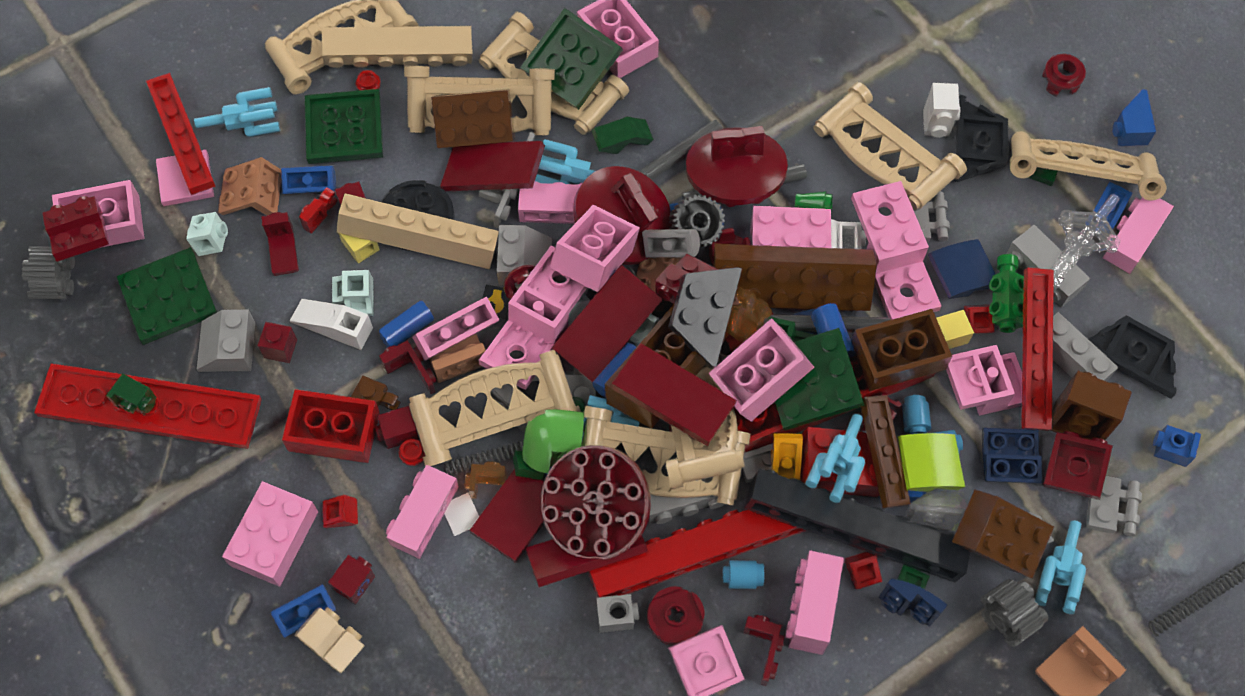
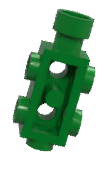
(1007, 295)

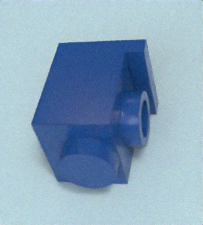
(1168, 445)

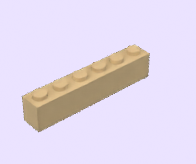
(396, 46)
(416, 231)

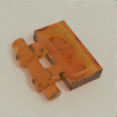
(741, 321)

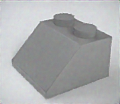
(519, 247)
(226, 342)

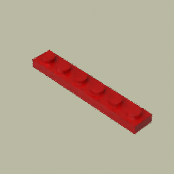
(180, 134)
(1037, 349)

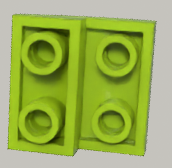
(931, 462)

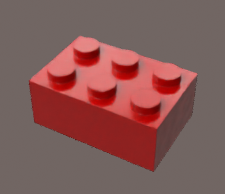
(331, 426)
(818, 441)

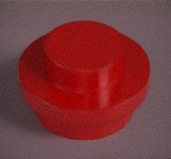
(368, 80)
(411, 452)

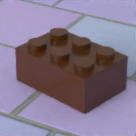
(473, 118)
(901, 349)
(1090, 407)
(1003, 533)

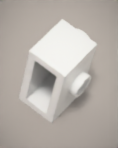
(941, 110)

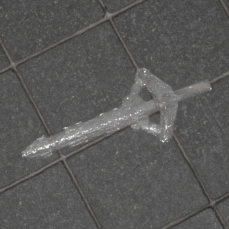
(1080, 242)

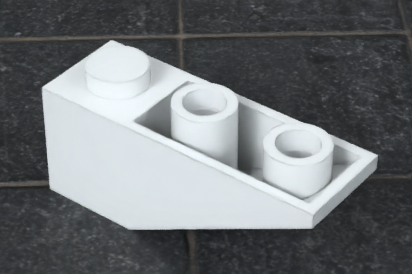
(334, 321)

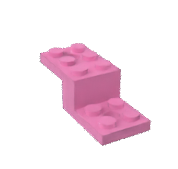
(897, 248)
(535, 317)

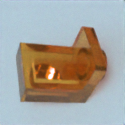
(484, 474)

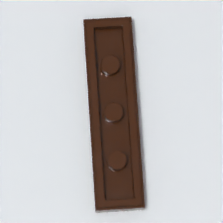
(885, 452)

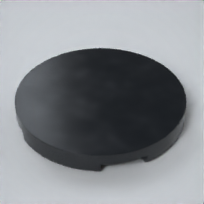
(421, 197)

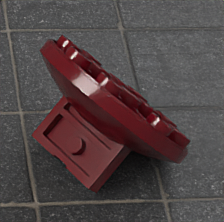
(736, 166)
(627, 196)
(595, 501)

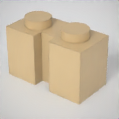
(330, 639)

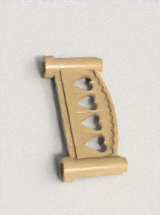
(517, 40)
(297, 65)
(532, 92)
(854, 110)
(1143, 169)
(439, 434)
(635, 439)
(701, 464)

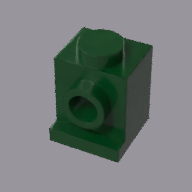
(131, 395)

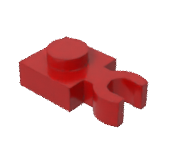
(315, 212)

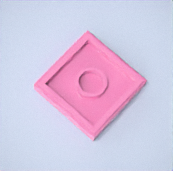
(172, 182)
(706, 663)

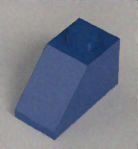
(1135, 122)

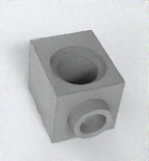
(607, 604)

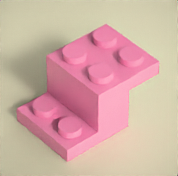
(986, 380)

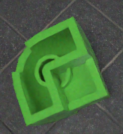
(551, 437)

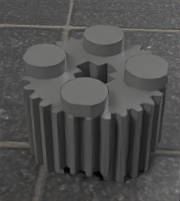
(702, 208)
(47, 276)
(1013, 611)

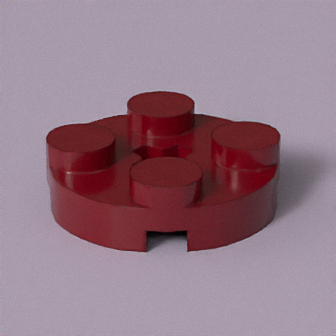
(683, 601)

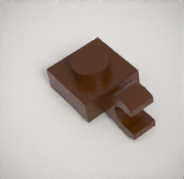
(376, 391)

